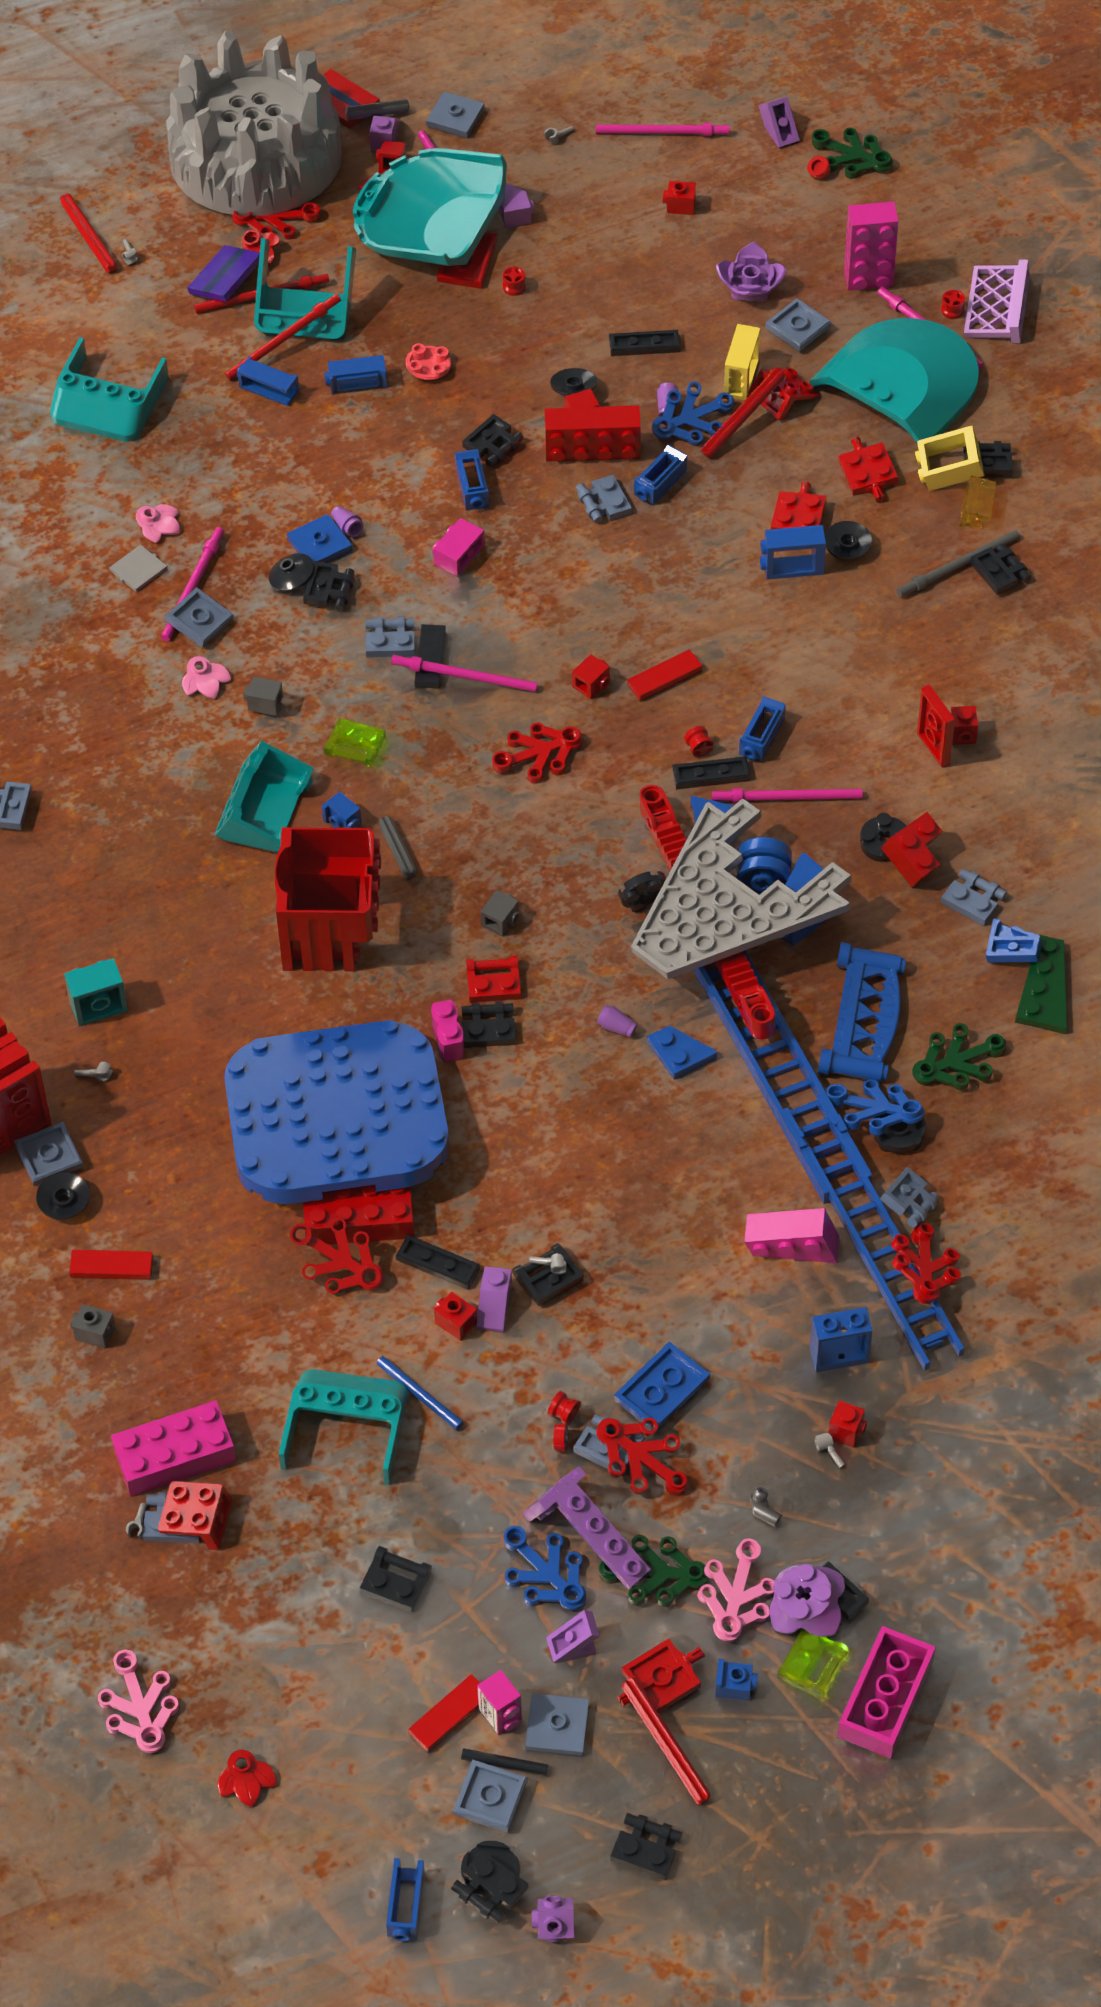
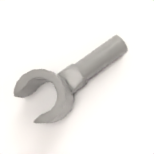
(554, 135)
(129, 255)
(102, 1072)
(557, 1262)
(825, 1441)
(137, 1523)

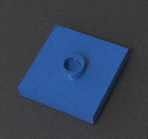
(320, 540)

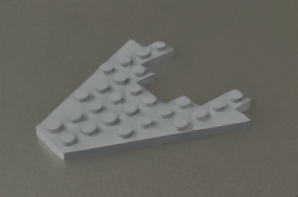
(713, 915)

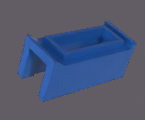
(356, 373)
(268, 382)
(653, 491)
(476, 496)
(757, 748)
(398, 1930)

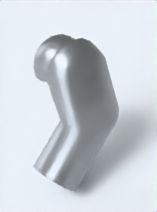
(760, 1507)

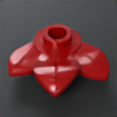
(252, 239)
(245, 1782)

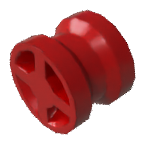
(513, 281)
(952, 304)
(699, 741)
(564, 1408)

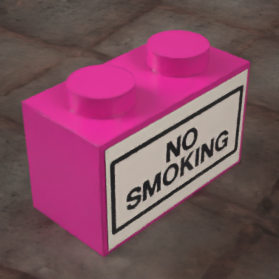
(499, 1702)

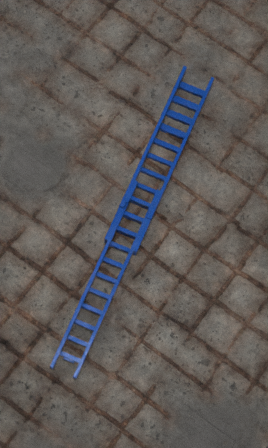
(808, 1157)

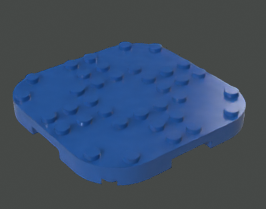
(336, 1111)

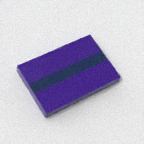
(224, 273)

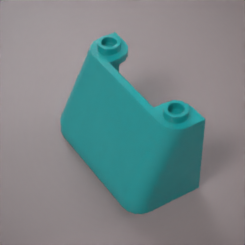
(263, 798)

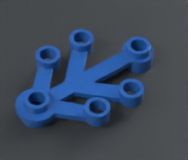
(689, 416)
(907, 1111)
(546, 1571)

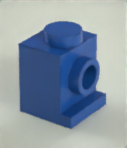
(341, 812)
(735, 1688)

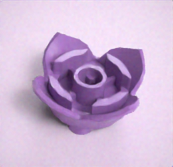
(751, 274)
(818, 1614)

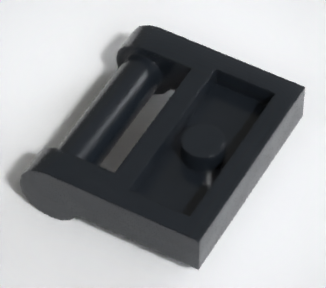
(546, 1284)
(393, 1587)

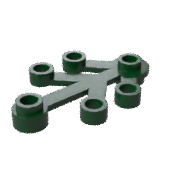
(878, 160)
(956, 1060)
(661, 1572)

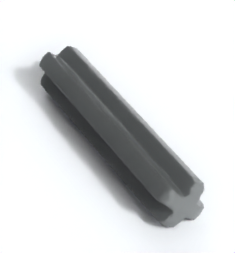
(377, 109)
(397, 847)

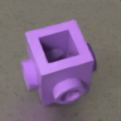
(554, 1918)

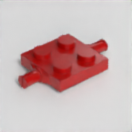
(868, 469)
(798, 509)
(663, 1674)

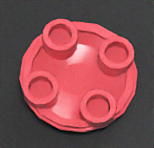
(428, 362)

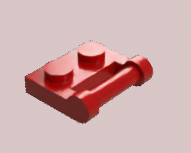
(493, 986)

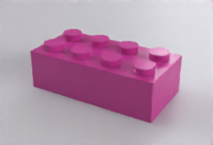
(870, 245)
(173, 1448)
(886, 1692)

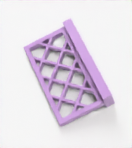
(1017, 285)

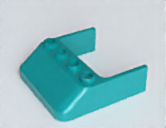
(281, 308)
(102, 405)
(349, 1397)

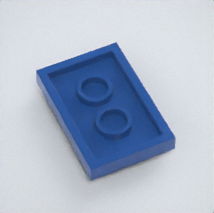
(662, 1386)

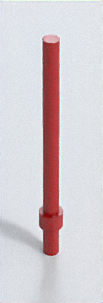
(304, 283)
(319, 310)

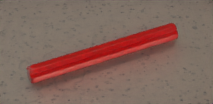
(88, 233)
(743, 412)
(666, 1741)

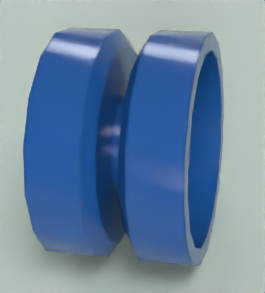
(763, 863)

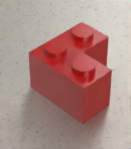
(909, 850)

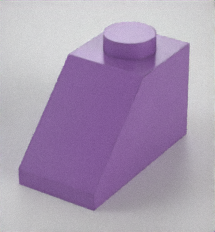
(779, 121)
(383, 130)
(516, 207)
(494, 1299)

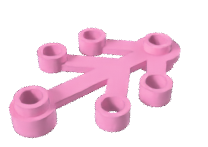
(735, 1594)
(140, 1706)

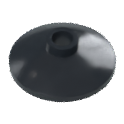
(573, 381)
(848, 540)
(291, 572)
(61, 1187)

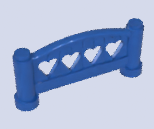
(845, 1057)

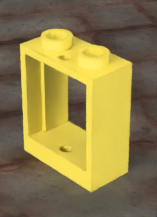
(742, 361)
(951, 473)

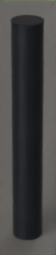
(505, 1762)

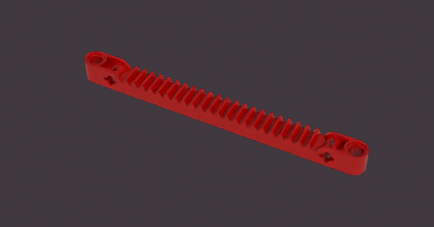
(735, 969)

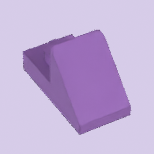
(574, 1638)

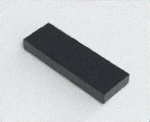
(644, 343)
(430, 649)
(711, 772)
(437, 1262)

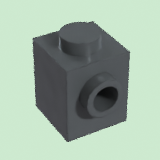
(264, 695)
(500, 913)
(93, 1326)

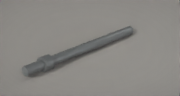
(920, 581)

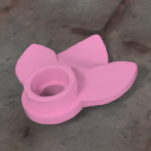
(160, 522)
(206, 679)

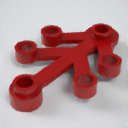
(310, 213)
(539, 749)
(340, 1259)
(924, 1288)
(639, 1453)

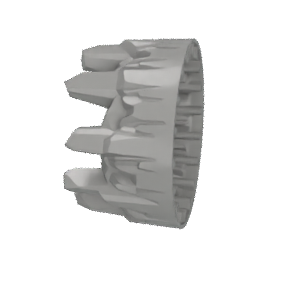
(253, 131)

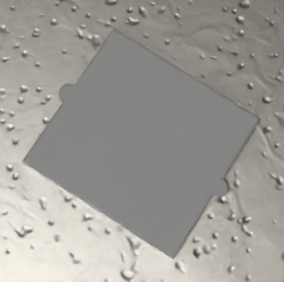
(138, 568)

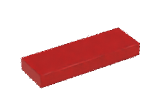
(664, 675)
(111, 1264)
(446, 1714)

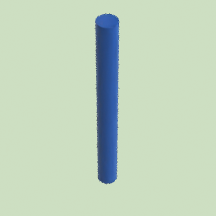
(420, 1393)

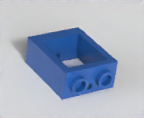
(793, 539)
(830, 1342)

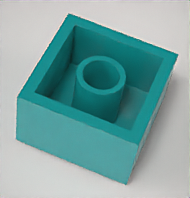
(96, 991)

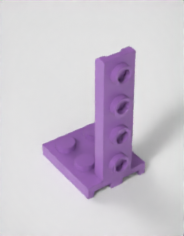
(591, 1525)

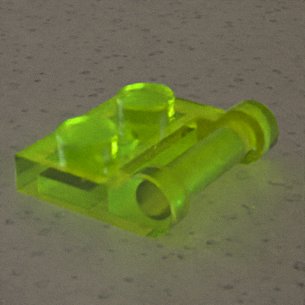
(355, 736)
(804, 1658)

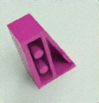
(793, 1235)

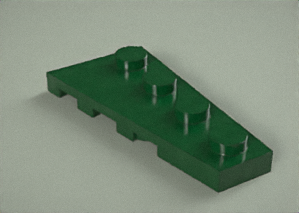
(1044, 990)

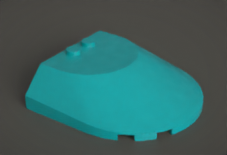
(431, 205)
(908, 372)

